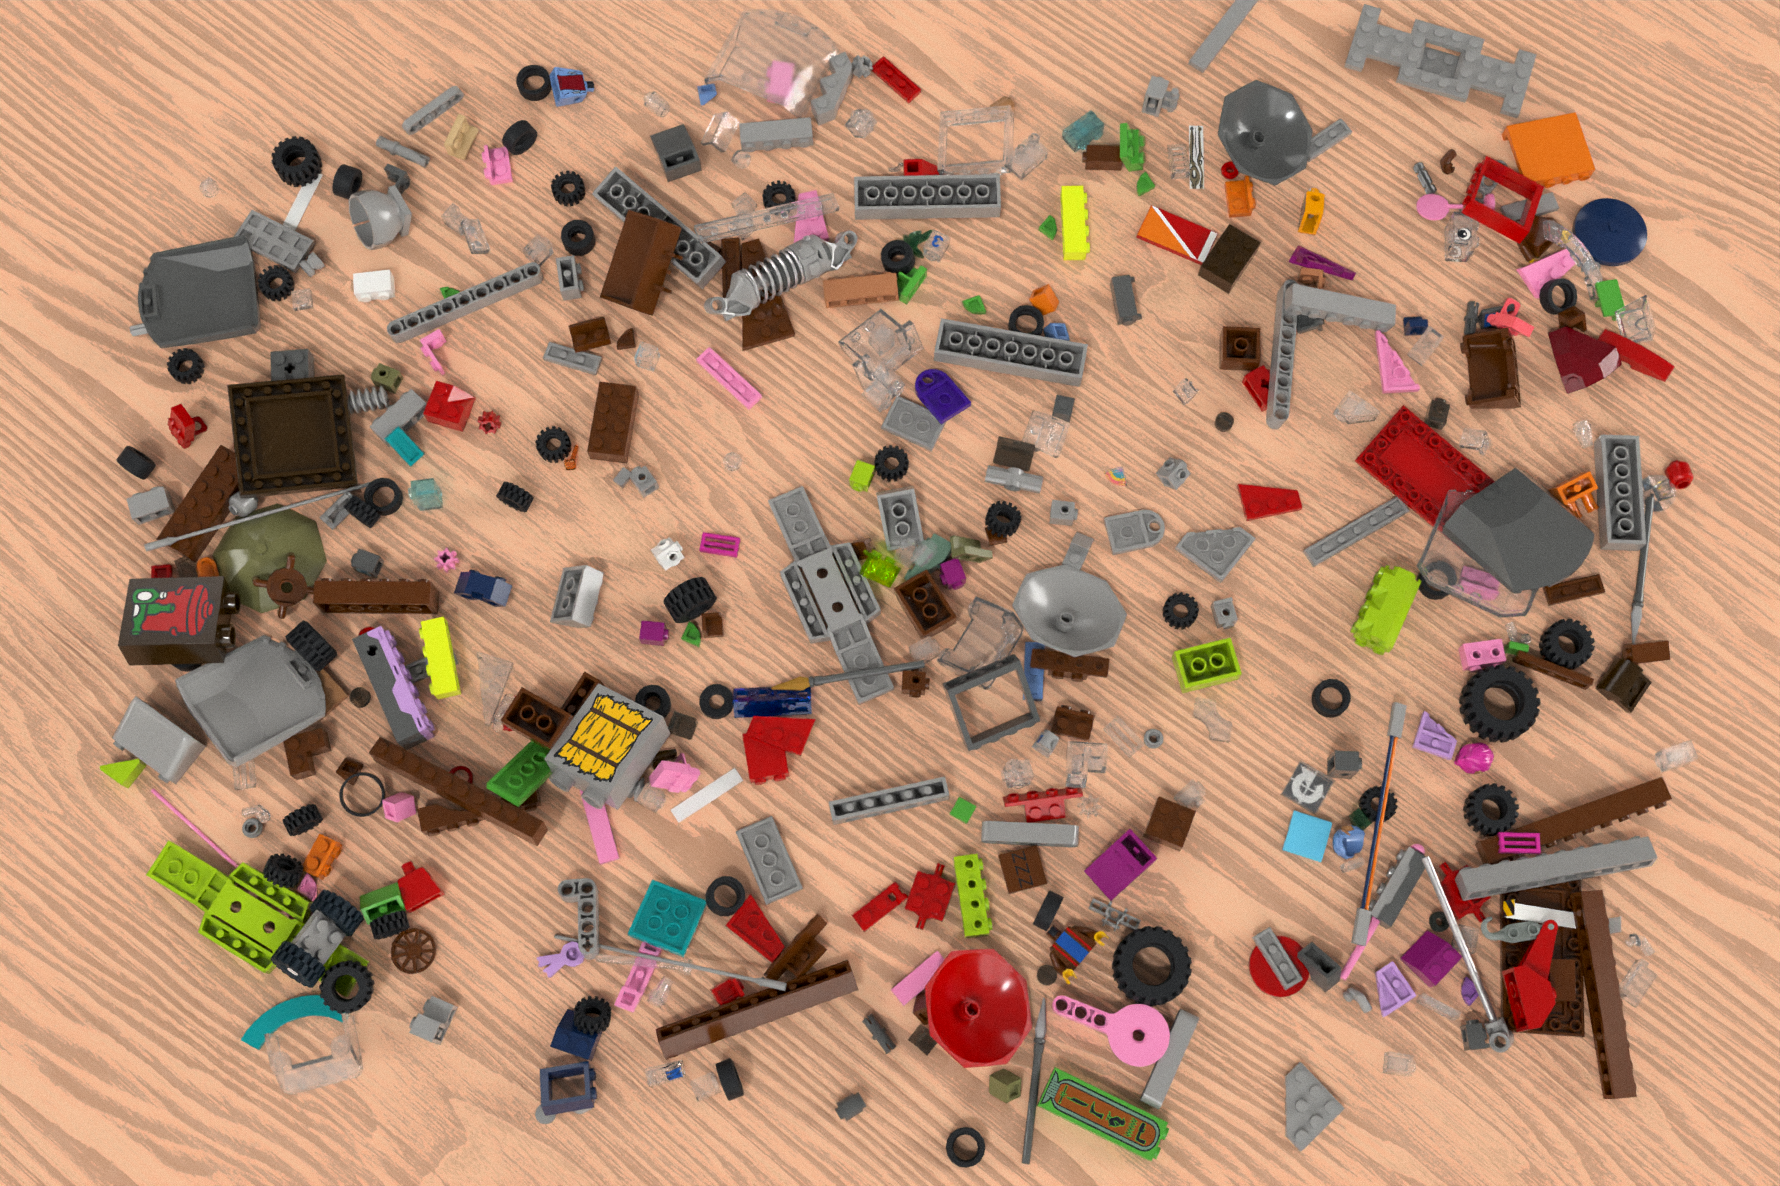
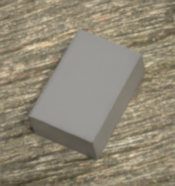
(622, 477)

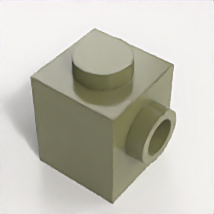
(387, 377)

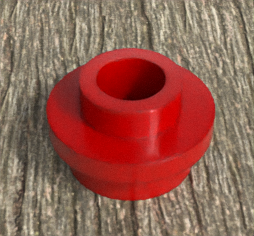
(1229, 166)

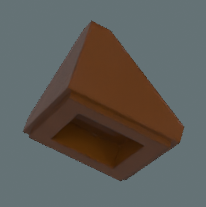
(993, 539)
(348, 768)

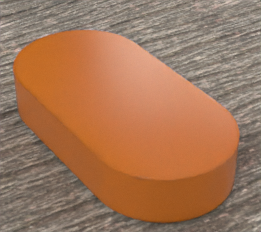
(206, 567)

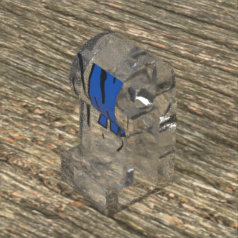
(665, 1073)

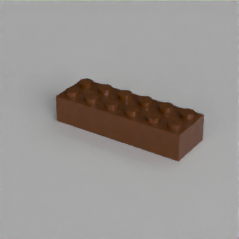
(204, 505)
(376, 596)

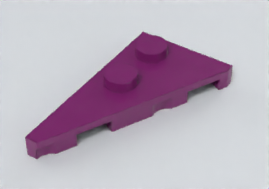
(1309, 259)

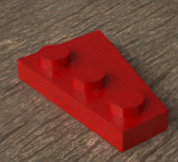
(1267, 501)

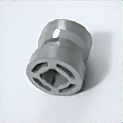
(313, 263)

